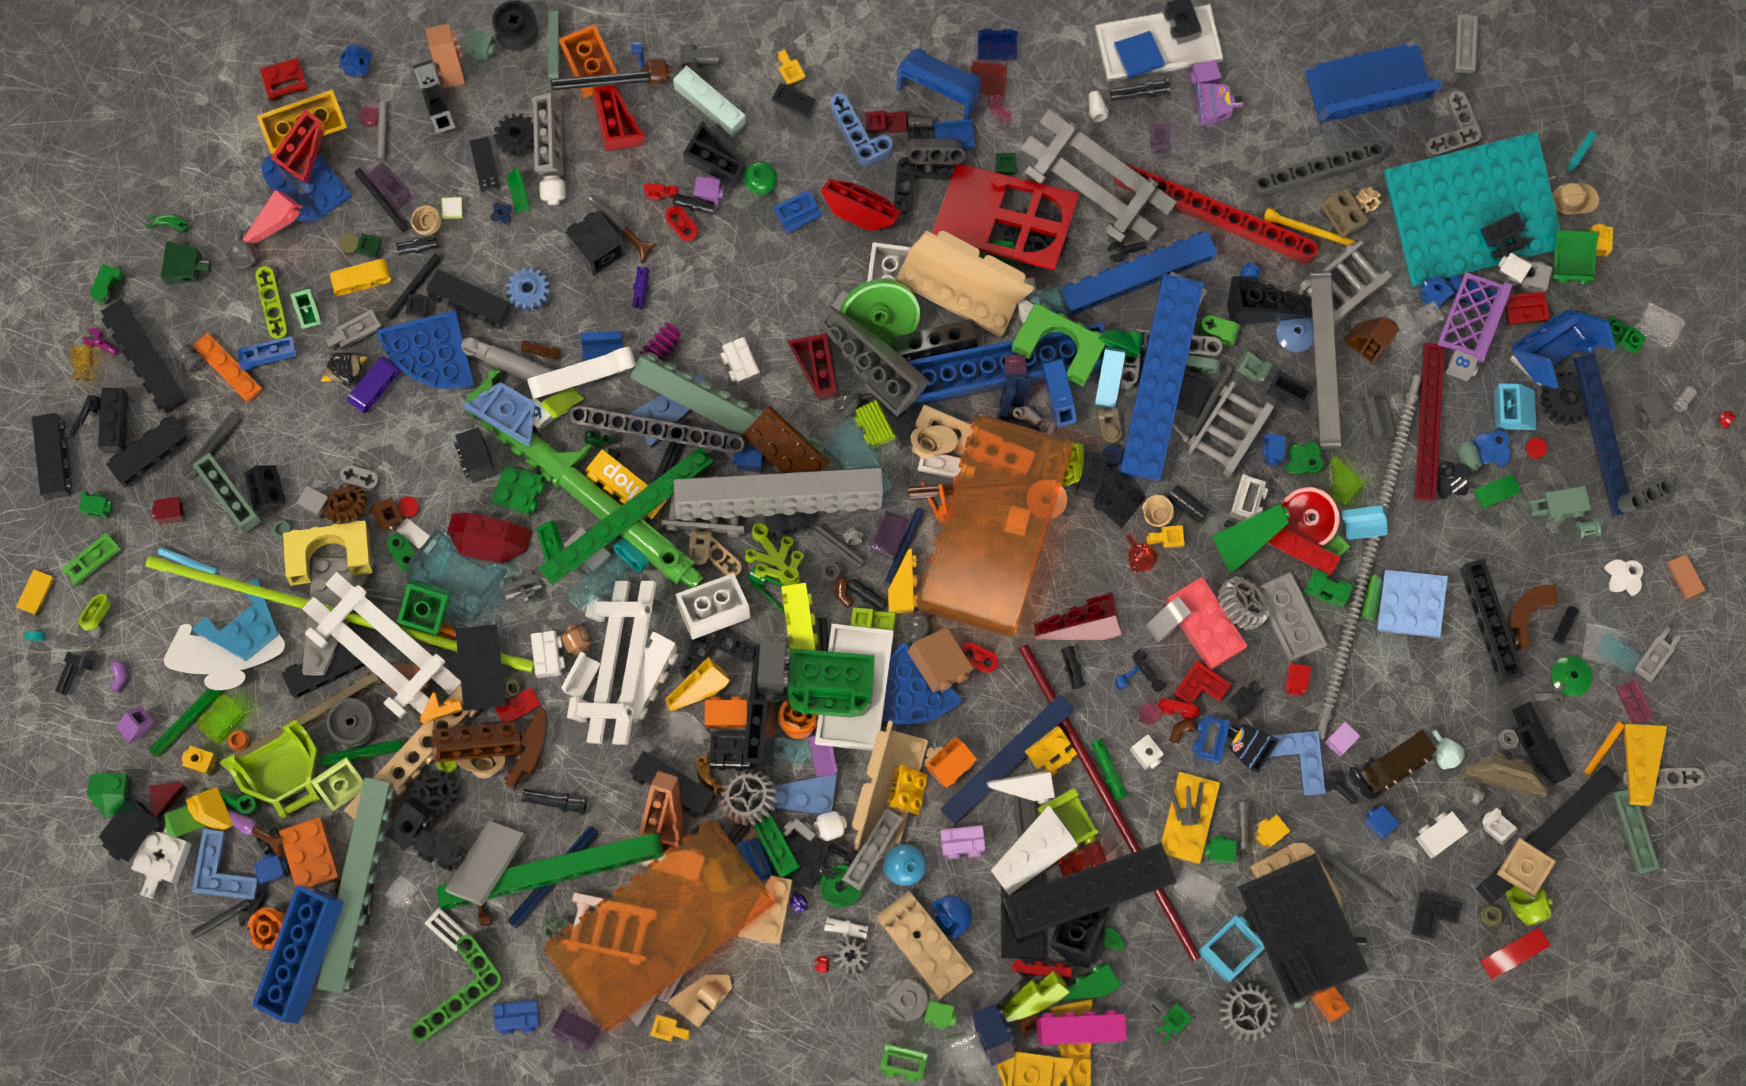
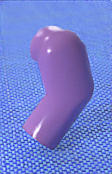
(120, 673)

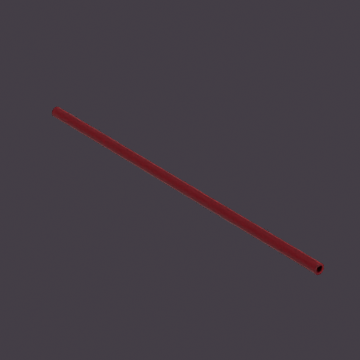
(1108, 800)

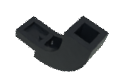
(433, 96)

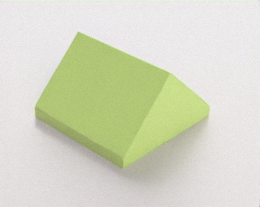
(339, 784)

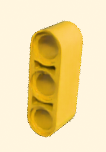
(360, 277)

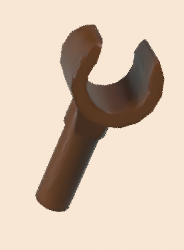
(483, 918)

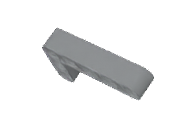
(1200, 342)

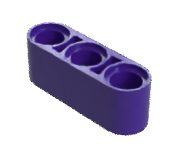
(373, 384)

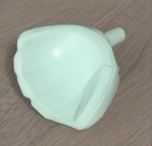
(1448, 753)

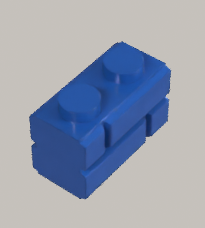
(516, 1015)

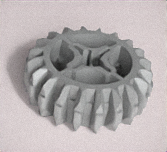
(1243, 603)
(734, 798)
(1263, 1002)

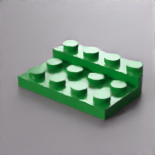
(830, 682)

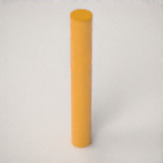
(1603, 749)

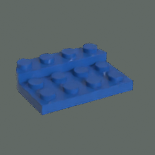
(317, 198)

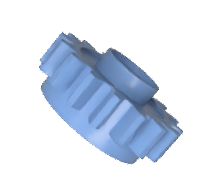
(528, 279)

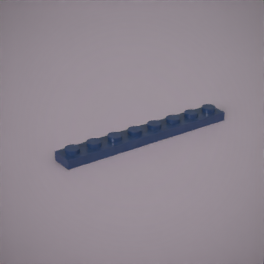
(1601, 429)

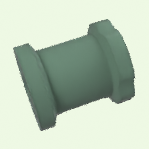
(1588, 528)

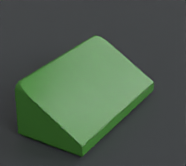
(1372, 598)
(180, 822)

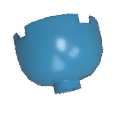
(904, 864)

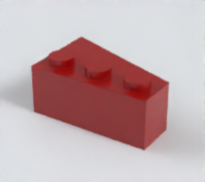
(614, 121)
(300, 146)

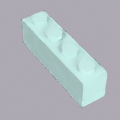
(709, 101)

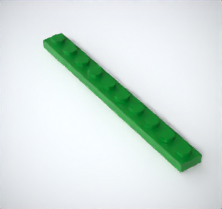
(624, 517)

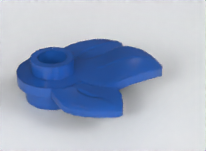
(1492, 451)

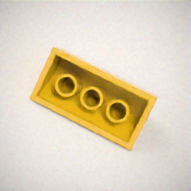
(279, 122)

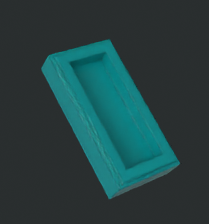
(1581, 151)

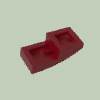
(886, 122)

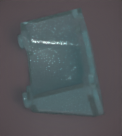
(446, 568)

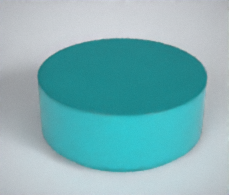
(34, 636)

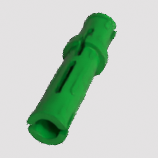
(1113, 779)

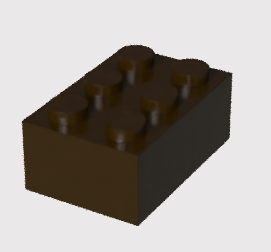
(1399, 762)

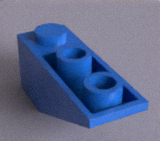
(1059, 393)

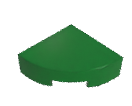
(1112, 939)

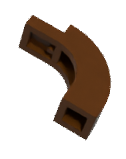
(1535, 599)

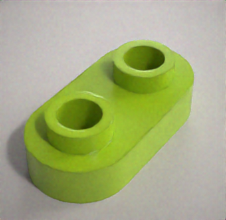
(94, 612)

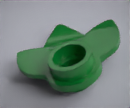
(1302, 457)

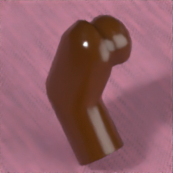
(840, 591)
(1181, 727)

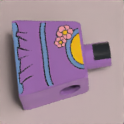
(1215, 102)

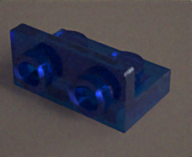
(997, 44)

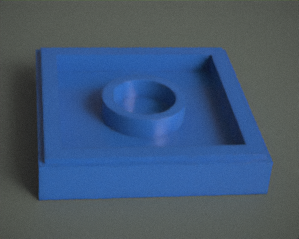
(1139, 54)

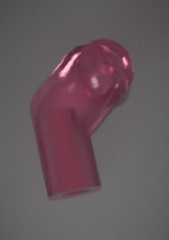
(997, 109)

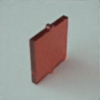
(991, 76)

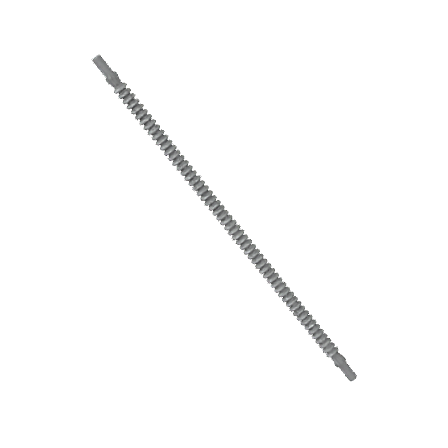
(1326, 713)

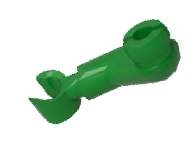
(171, 220)

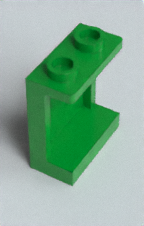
(1575, 255)

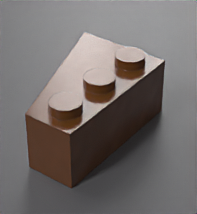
(1372, 338)

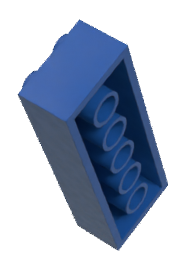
(298, 954)

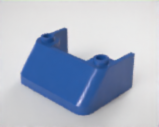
(941, 78)
(1559, 339)

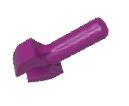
(99, 341)

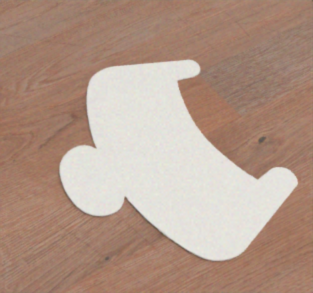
(201, 656)

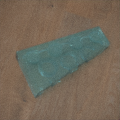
(851, 451)

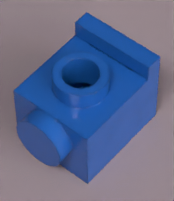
(1274, 449)

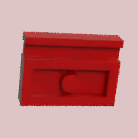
(1526, 309)

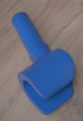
(636, 48)
(1121, 682)

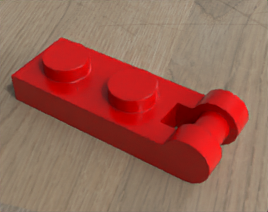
(1040, 969)

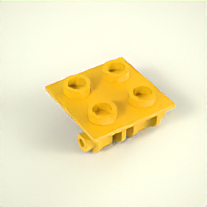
(909, 789)

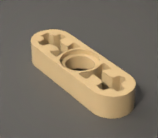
(732, 561)

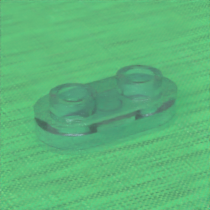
(789, 749)

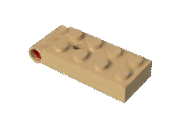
(931, 953)

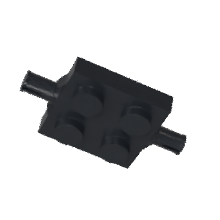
(811, 861)

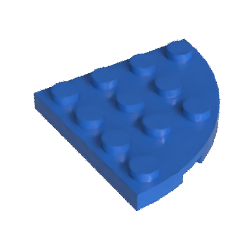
(429, 351)
(909, 696)

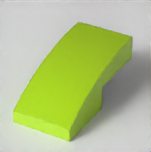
(873, 619)

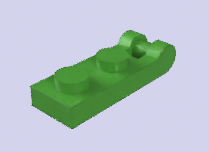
(91, 559)

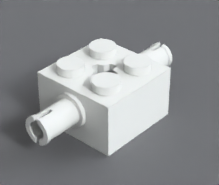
(157, 869)

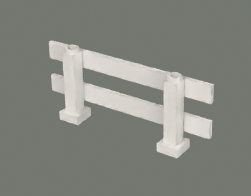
(331, 623)
(601, 709)

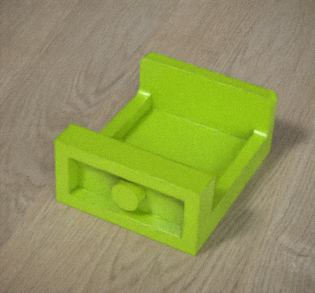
(1073, 817)

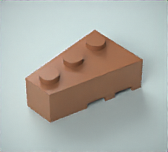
(446, 55)
(664, 810)

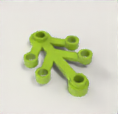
(785, 574)

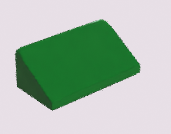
(518, 191)

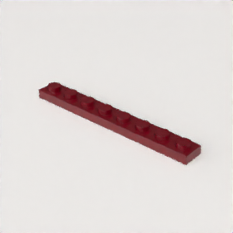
(1429, 422)

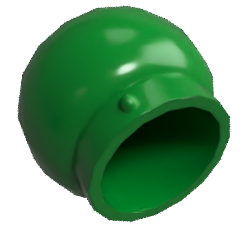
(760, 178)

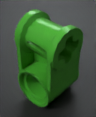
(1222, 329)

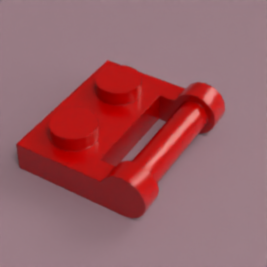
(281, 74)

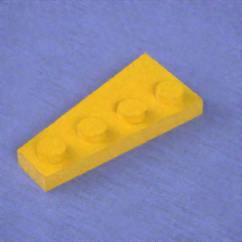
(1081, 1070)

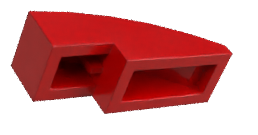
(1515, 953)

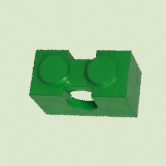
(1339, 590)

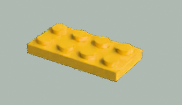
(1189, 840)

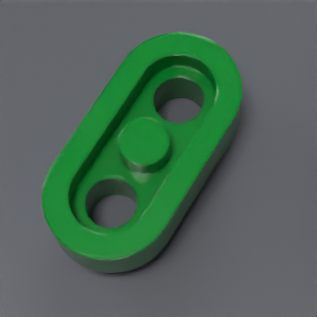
(400, 552)

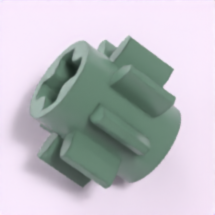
(554, 927)

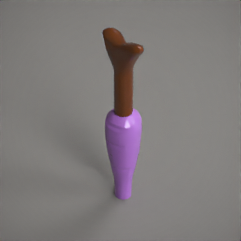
(250, 826)

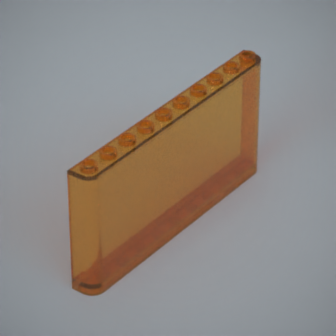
(995, 525)
(659, 925)

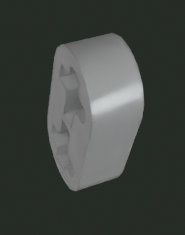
(360, 473)

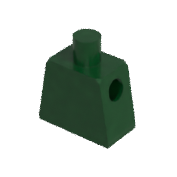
(182, 264)

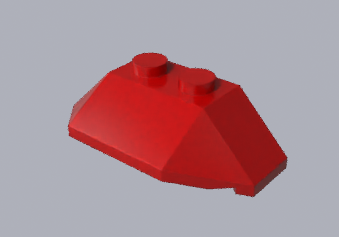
(859, 205)

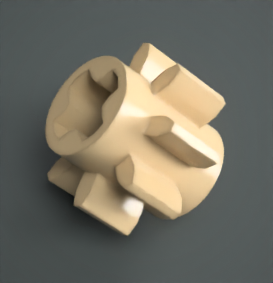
(1368, 199)

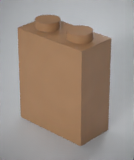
(940, 660)

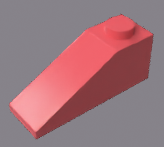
(275, 215)

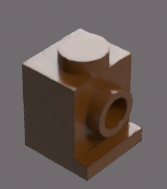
(387, 508)

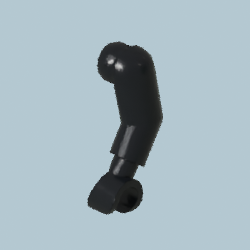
(1138, 658)

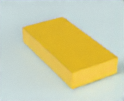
(35, 592)

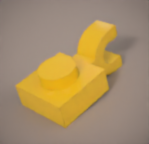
(790, 69)
(1169, 537)
(667, 1028)

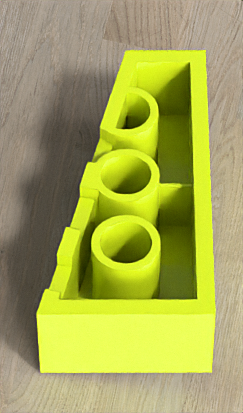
(798, 617)

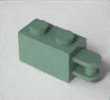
(1562, 504)

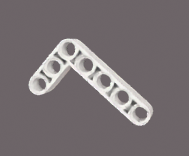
(582, 373)

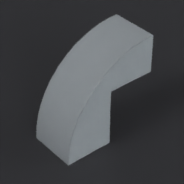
(1167, 619)

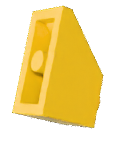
(210, 810)

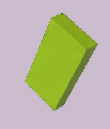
(562, 402)

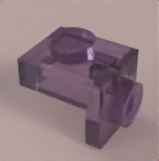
(1160, 136)

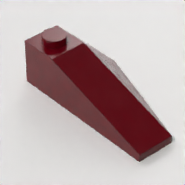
(1089, 622)

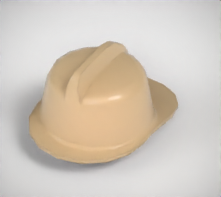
(1575, 198)
(933, 441)
(483, 767)

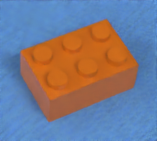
(586, 55)
(310, 854)

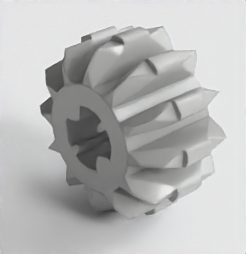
(855, 962)

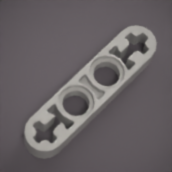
(1662, 778)

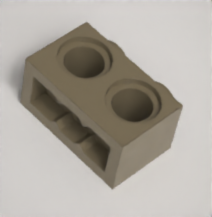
(1344, 213)

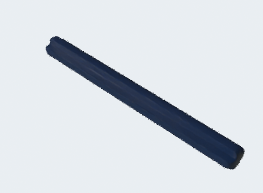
(538, 893)

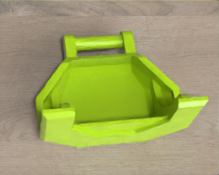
(278, 769)

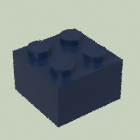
(994, 1034)

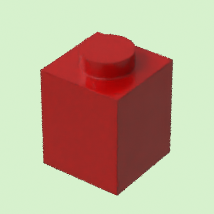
(1297, 679)

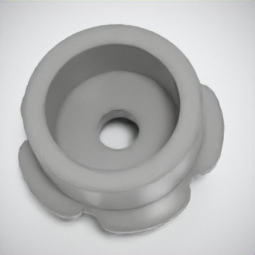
(853, 536)
(1508, 733)
(1474, 794)

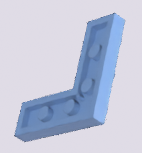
(1308, 748)
(207, 876)

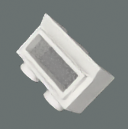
(1248, 497)

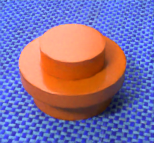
(239, 740)

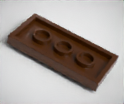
(784, 444)

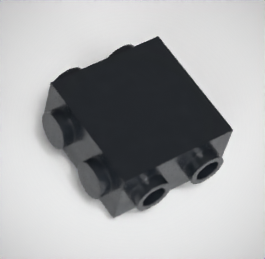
(432, 847)

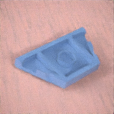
(505, 411)

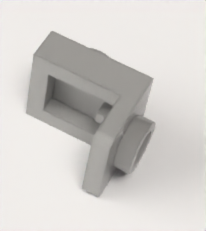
(804, 830)

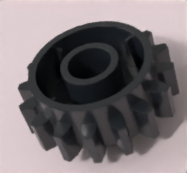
(513, 125)

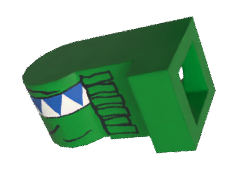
(105, 283)

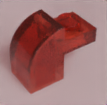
(1082, 859)

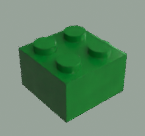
(425, 606)

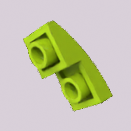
(1075, 466)

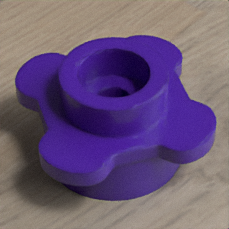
(798, 902)

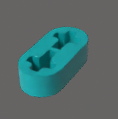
(631, 555)

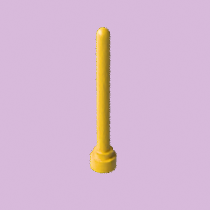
(1272, 217)

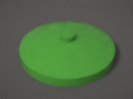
(883, 308)

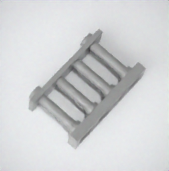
(1363, 292)
(1251, 430)
(673, 525)

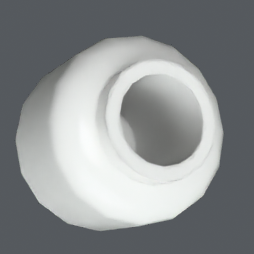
(552, 190)
(830, 826)

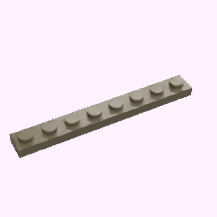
(317, 713)

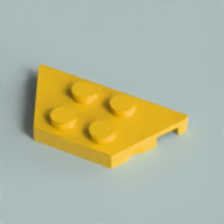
(1034, 1070)

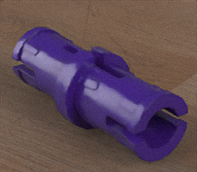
(640, 287)

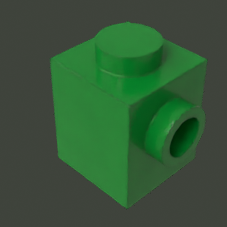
(1220, 850)

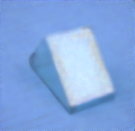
(1051, 297)

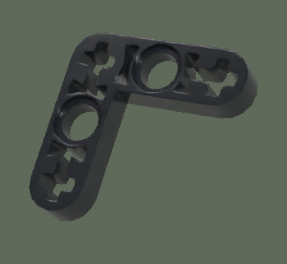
(909, 175)
(715, 642)

